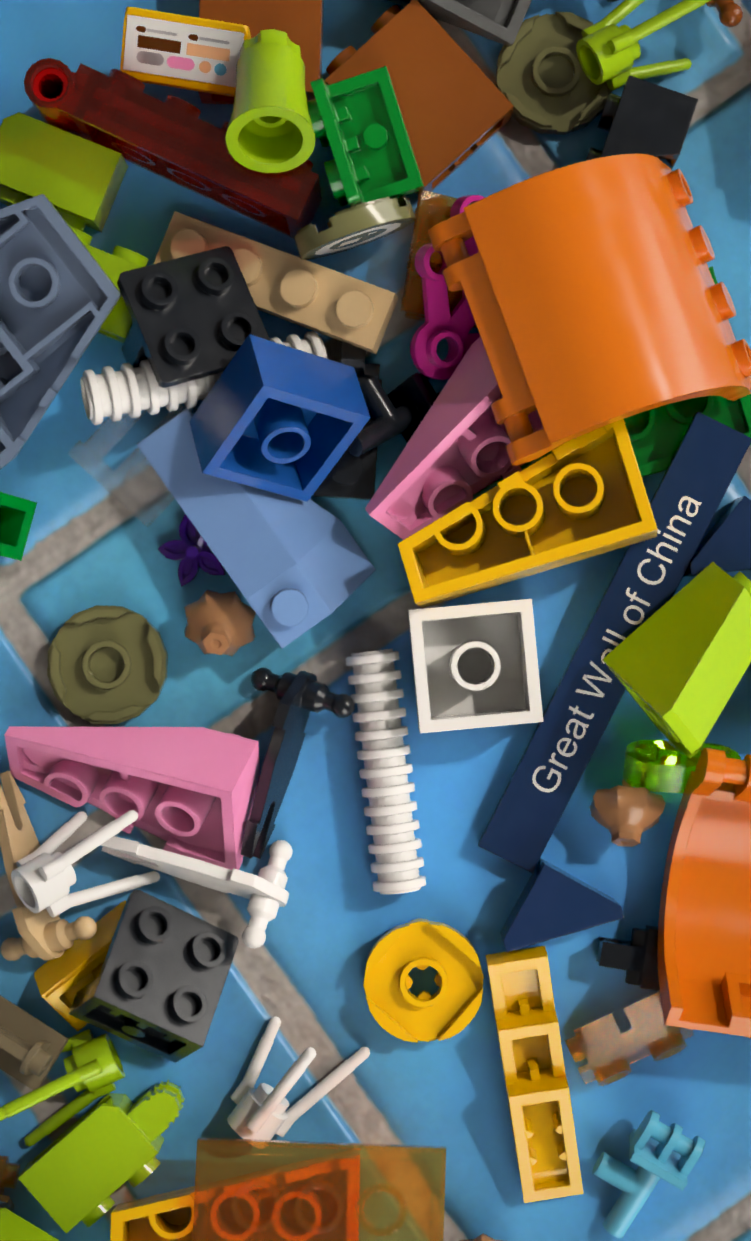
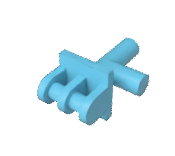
(655, 1162)

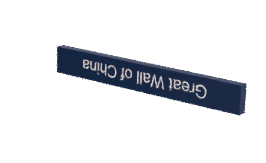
(588, 688)

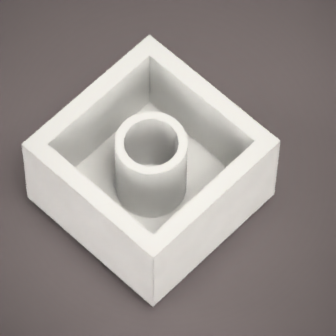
(475, 666)

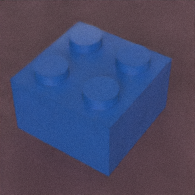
(278, 419)

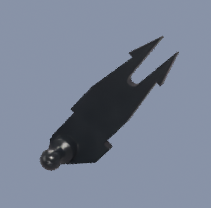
(297, 697)

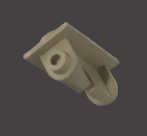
(27, 1045)

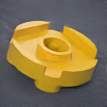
(423, 1016)

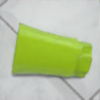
(270, 109)

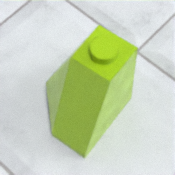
(689, 656)

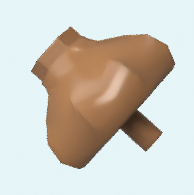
(219, 623)
(626, 812)

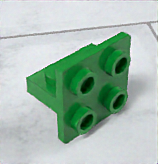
(366, 138)

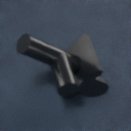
(393, 412)

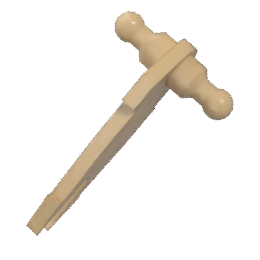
(40, 933)

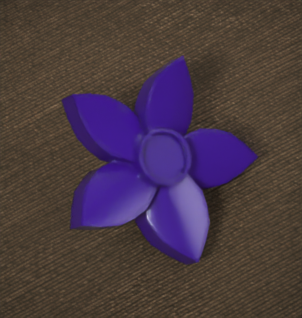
(192, 552)

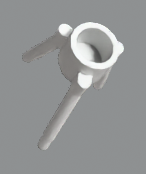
(46, 879)
(262, 1110)

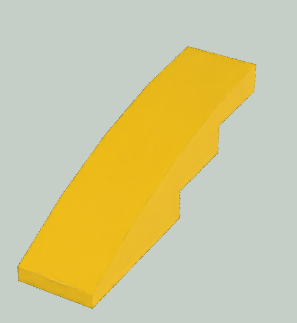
(534, 1074)

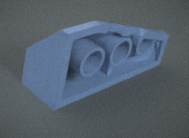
(280, 551)

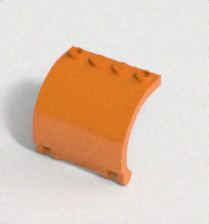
(593, 298)
(708, 901)

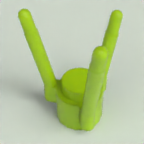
(610, 50)
(91, 1067)

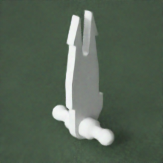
(264, 890)

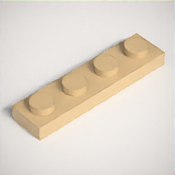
(291, 286)

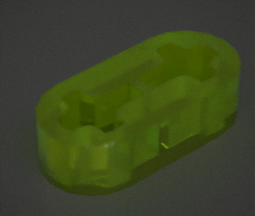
(661, 765)

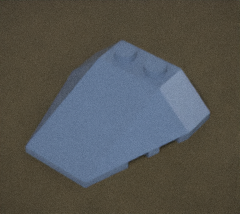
(49, 313)

